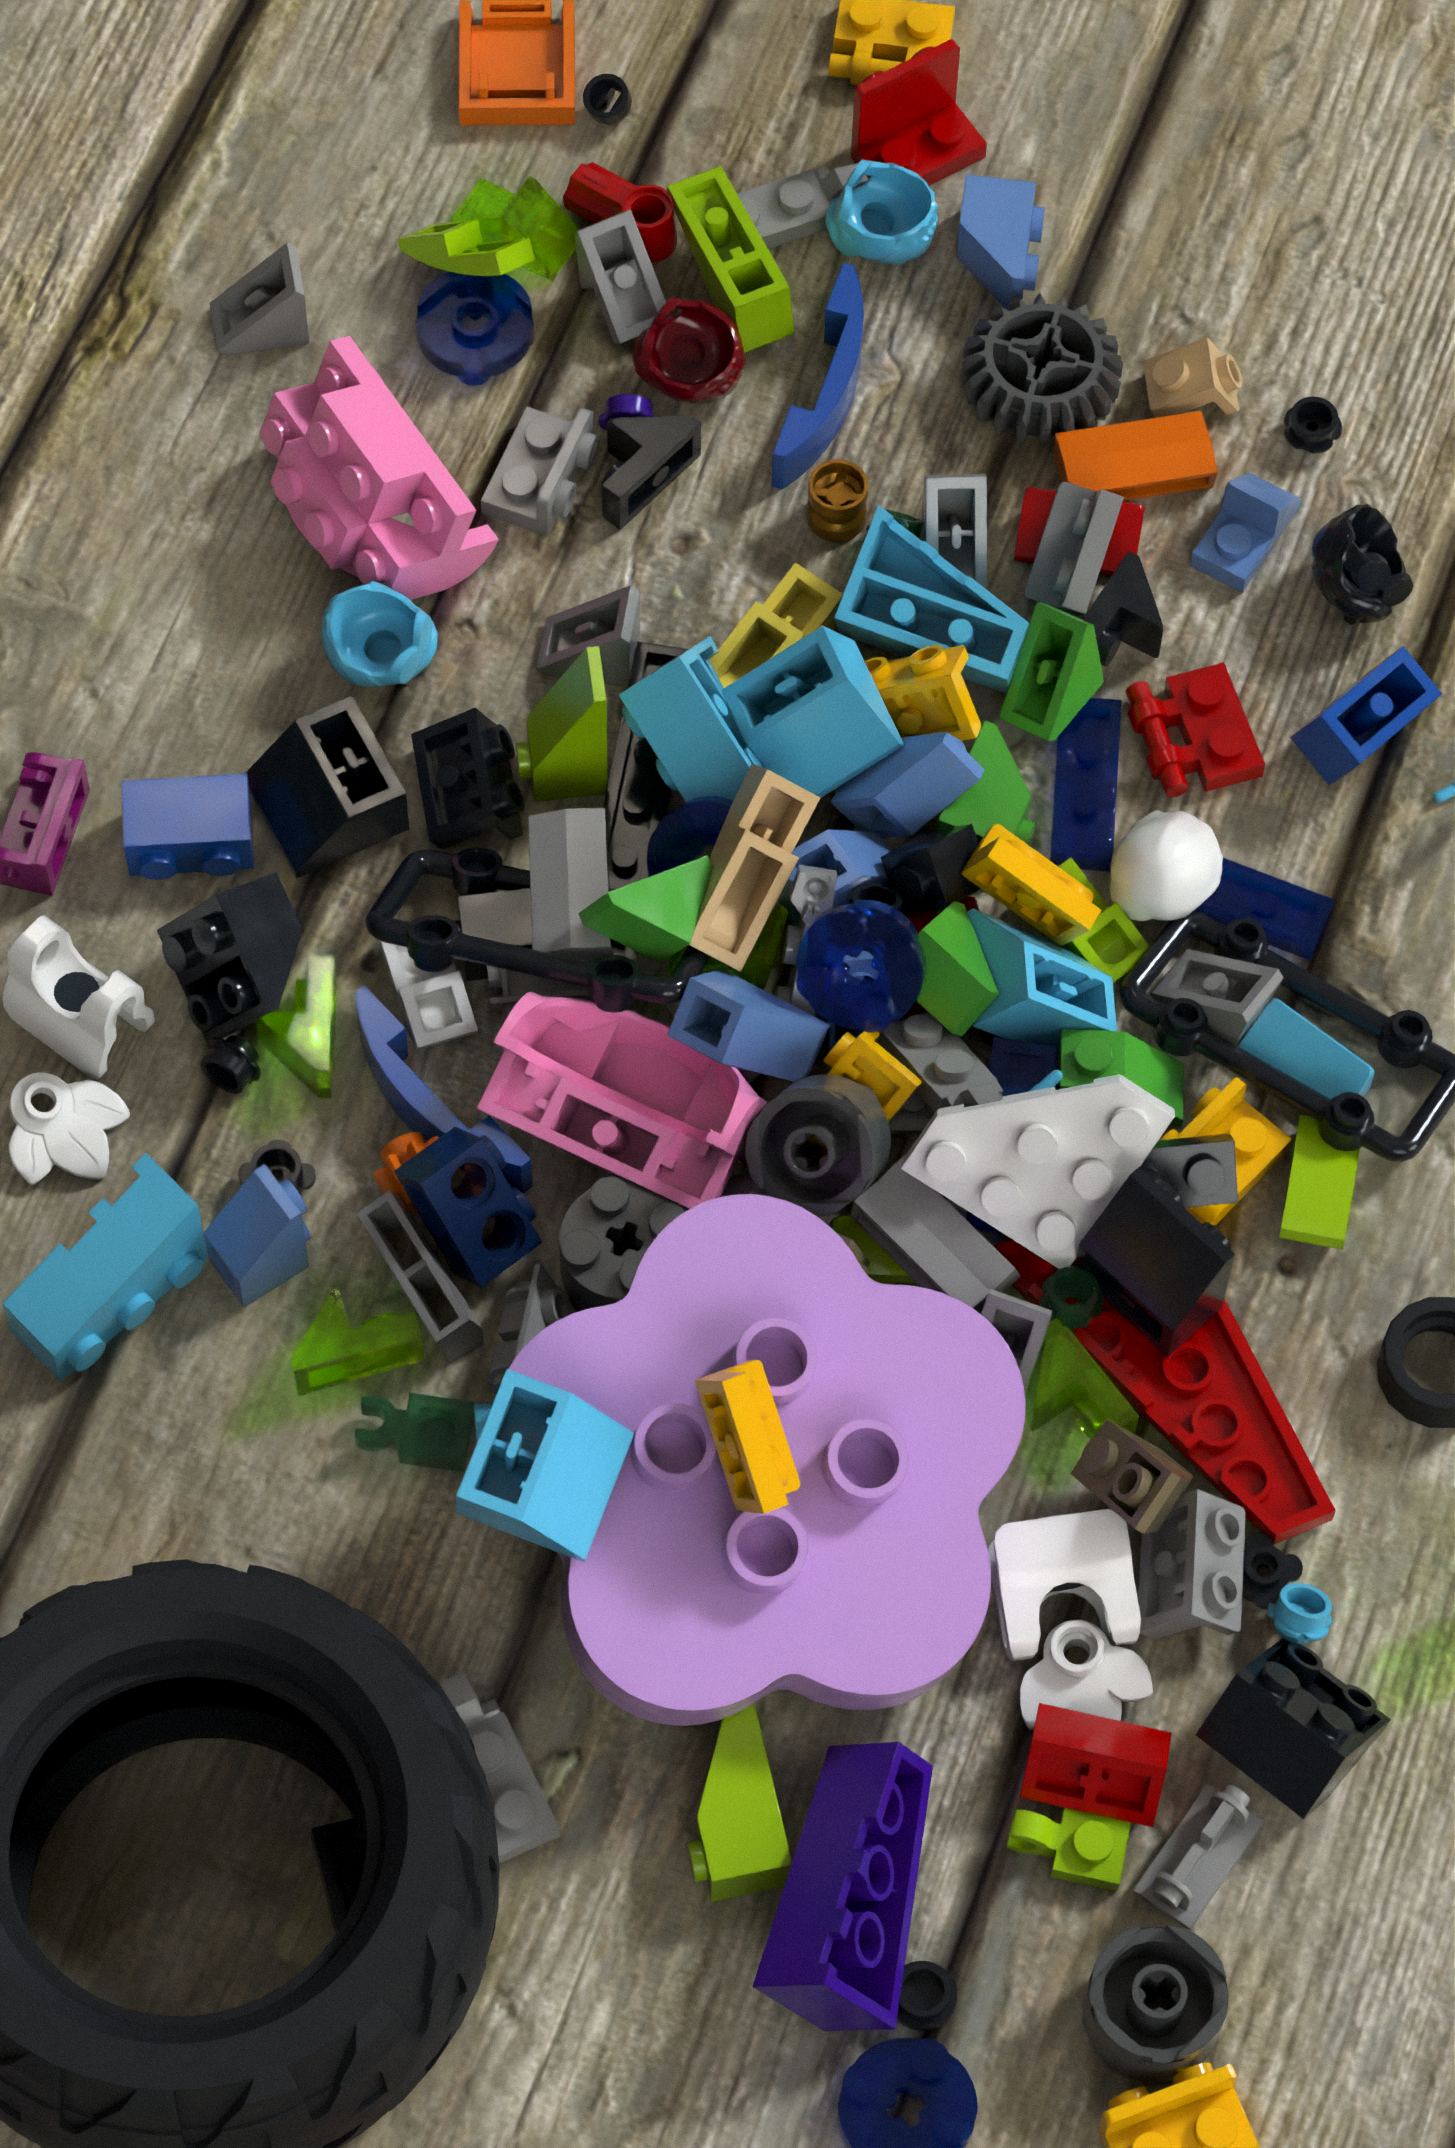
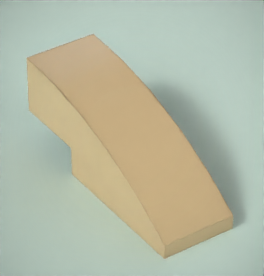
(751, 864)

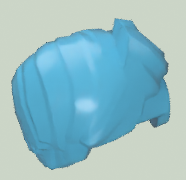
(885, 218)
(377, 636)

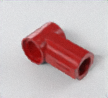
(602, 194)

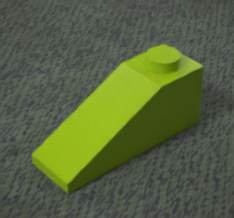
(733, 258)
(568, 735)
(739, 1819)

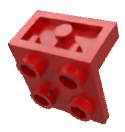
(914, 117)

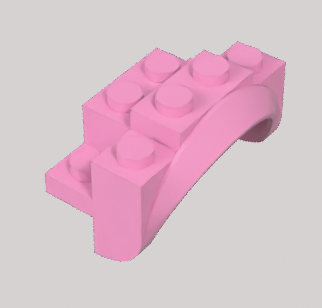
(354, 463)
(621, 1096)

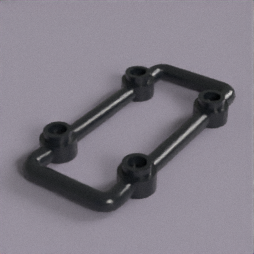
(435, 939)
(1344, 1120)

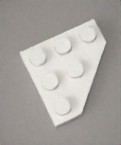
(1041, 1158)

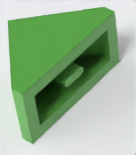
(1053, 673)
(655, 912)
(957, 974)

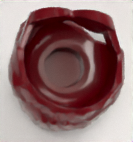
(690, 354)

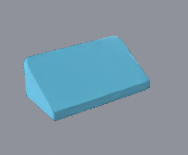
(1306, 1052)

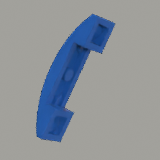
(809, 432)
(417, 1106)

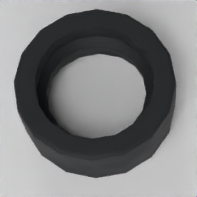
(1400, 1390)

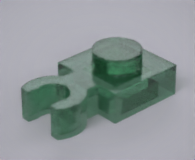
(429, 1432)

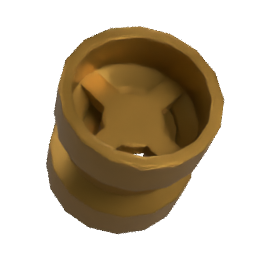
(837, 500)

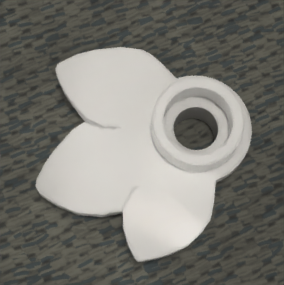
(69, 1133)
(1091, 1687)

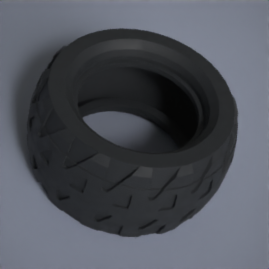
(296, 1671)

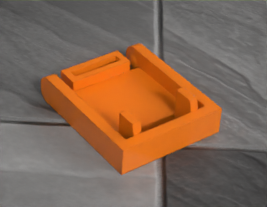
(516, 56)

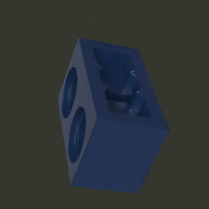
(459, 1214)

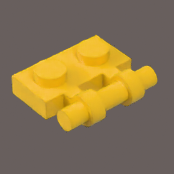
(885, 31)

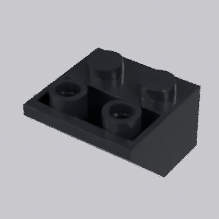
(328, 788)
(234, 955)
(1157, 1261)
(1293, 1726)

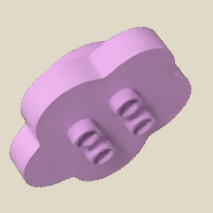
(898, 1434)

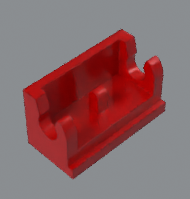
(1096, 1765)

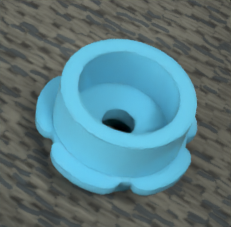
(1301, 1613)

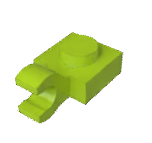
(1083, 1846)

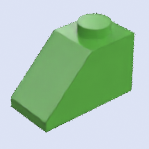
(999, 794)
(1099, 1054)

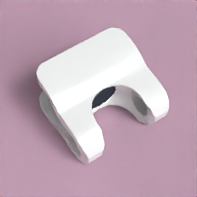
(69, 999)
(1063, 1555)

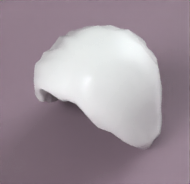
(1165, 866)

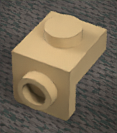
(1191, 379)

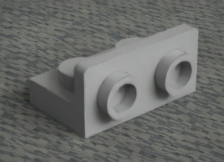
(540, 470)
(1073, 547)
(1193, 1568)

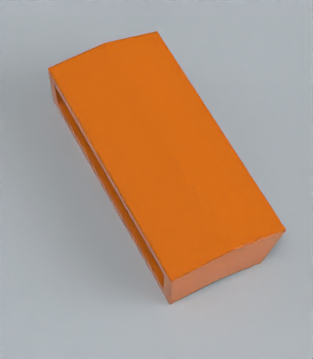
(1139, 456)

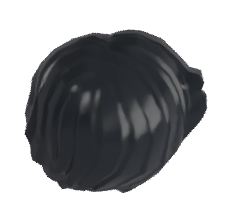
(1360, 565)

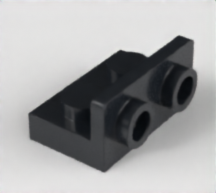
(467, 779)

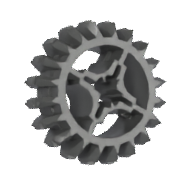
(1011, 351)

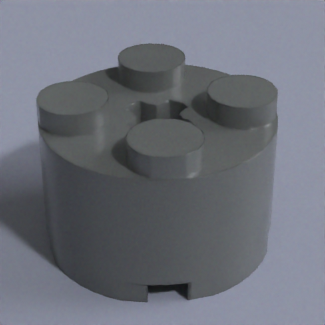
(843, 1118)
(604, 1223)
(1148, 1965)

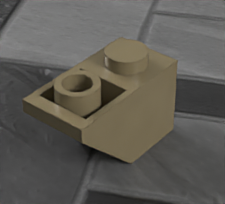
(1131, 1476)

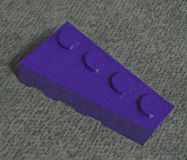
(850, 1891)

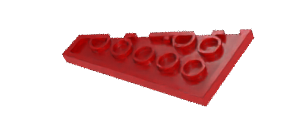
(1207, 1404)

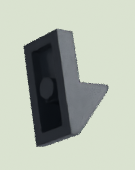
(649, 457)
(1126, 612)

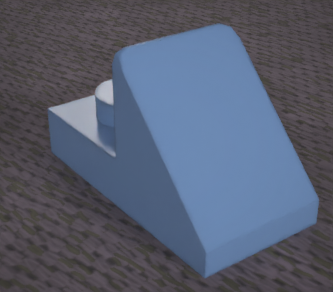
(1244, 530)

